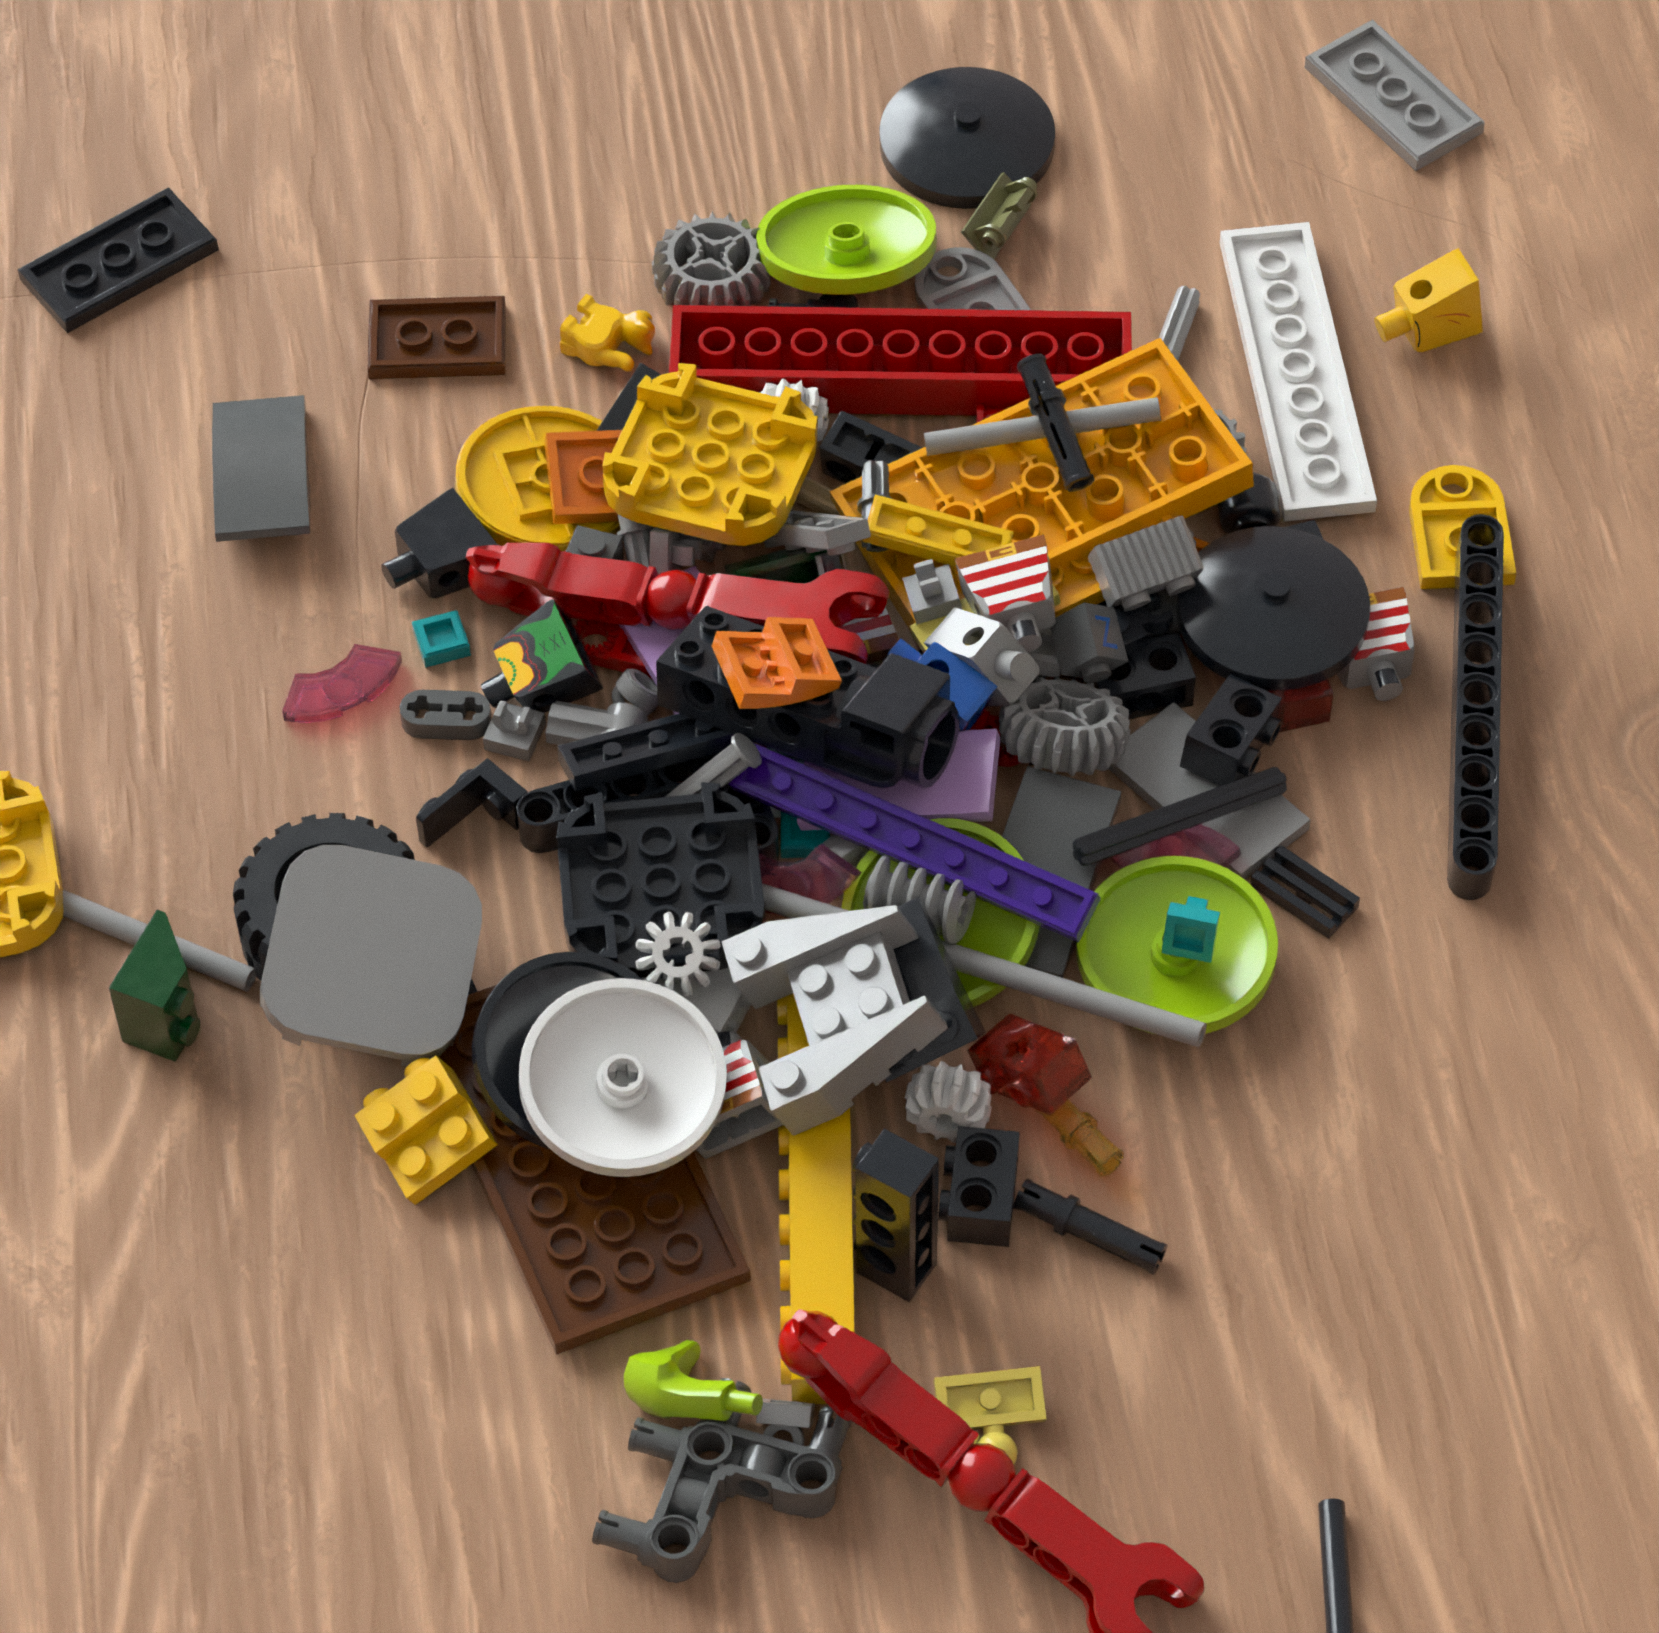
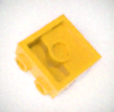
(425, 1127)

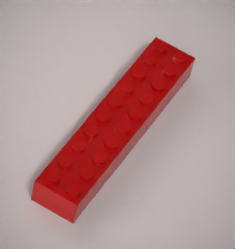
(894, 356)

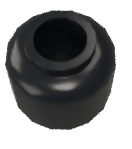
(1252, 507)

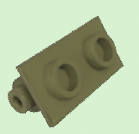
(999, 214)

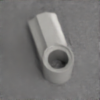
(575, 722)

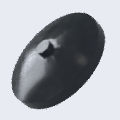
(960, 130)
(1275, 608)
(511, 1014)

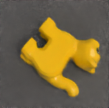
(602, 332)

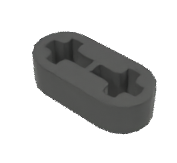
(445, 714)

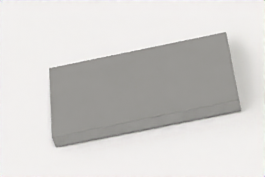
(1394, 95)
(1154, 773)

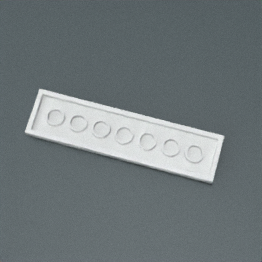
(1297, 372)

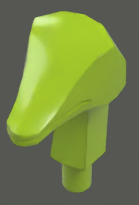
(663, 1387)

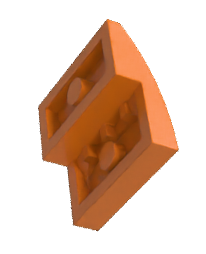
(776, 665)

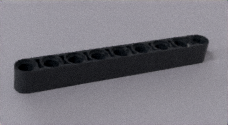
(1475, 722)

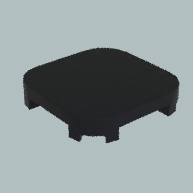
(653, 858)

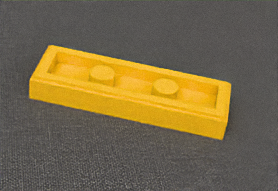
(929, 532)

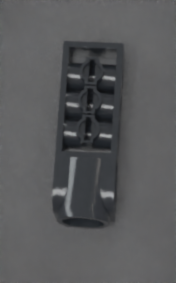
(873, 728)

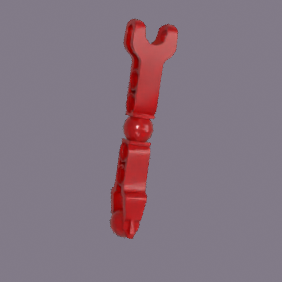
(632, 594)
(1029, 1514)

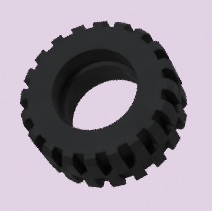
(261, 876)

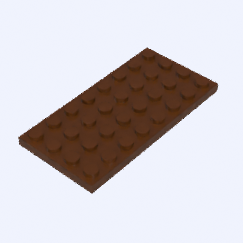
(595, 1244)

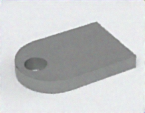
(977, 286)

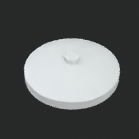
(622, 1077)

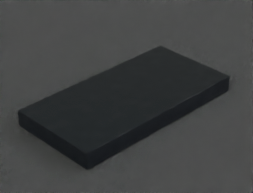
(118, 260)

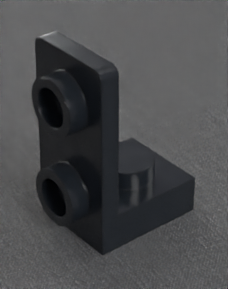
(476, 786)

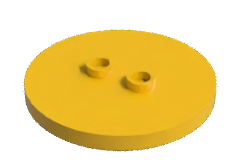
(506, 475)

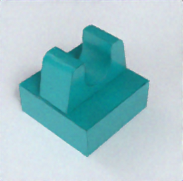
(1191, 930)

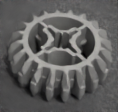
(713, 256)
(1065, 726)

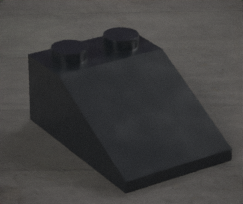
(931, 974)

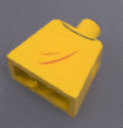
(1435, 305)

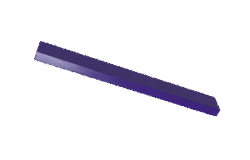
(919, 842)

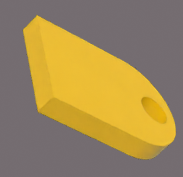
(1439, 516)

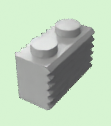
(1146, 563)

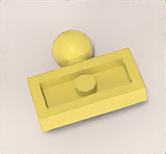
(995, 1401)

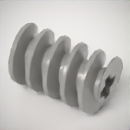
(947, 909)

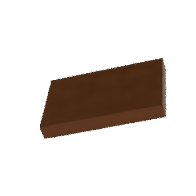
(437, 337)

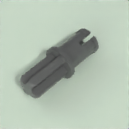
(874, 482)

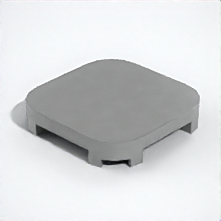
(371, 953)

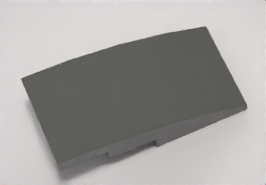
(260, 468)
(1042, 827)

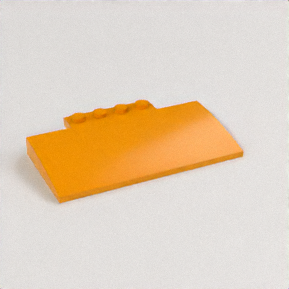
(1138, 471)

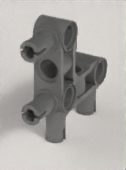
(748, 1466)

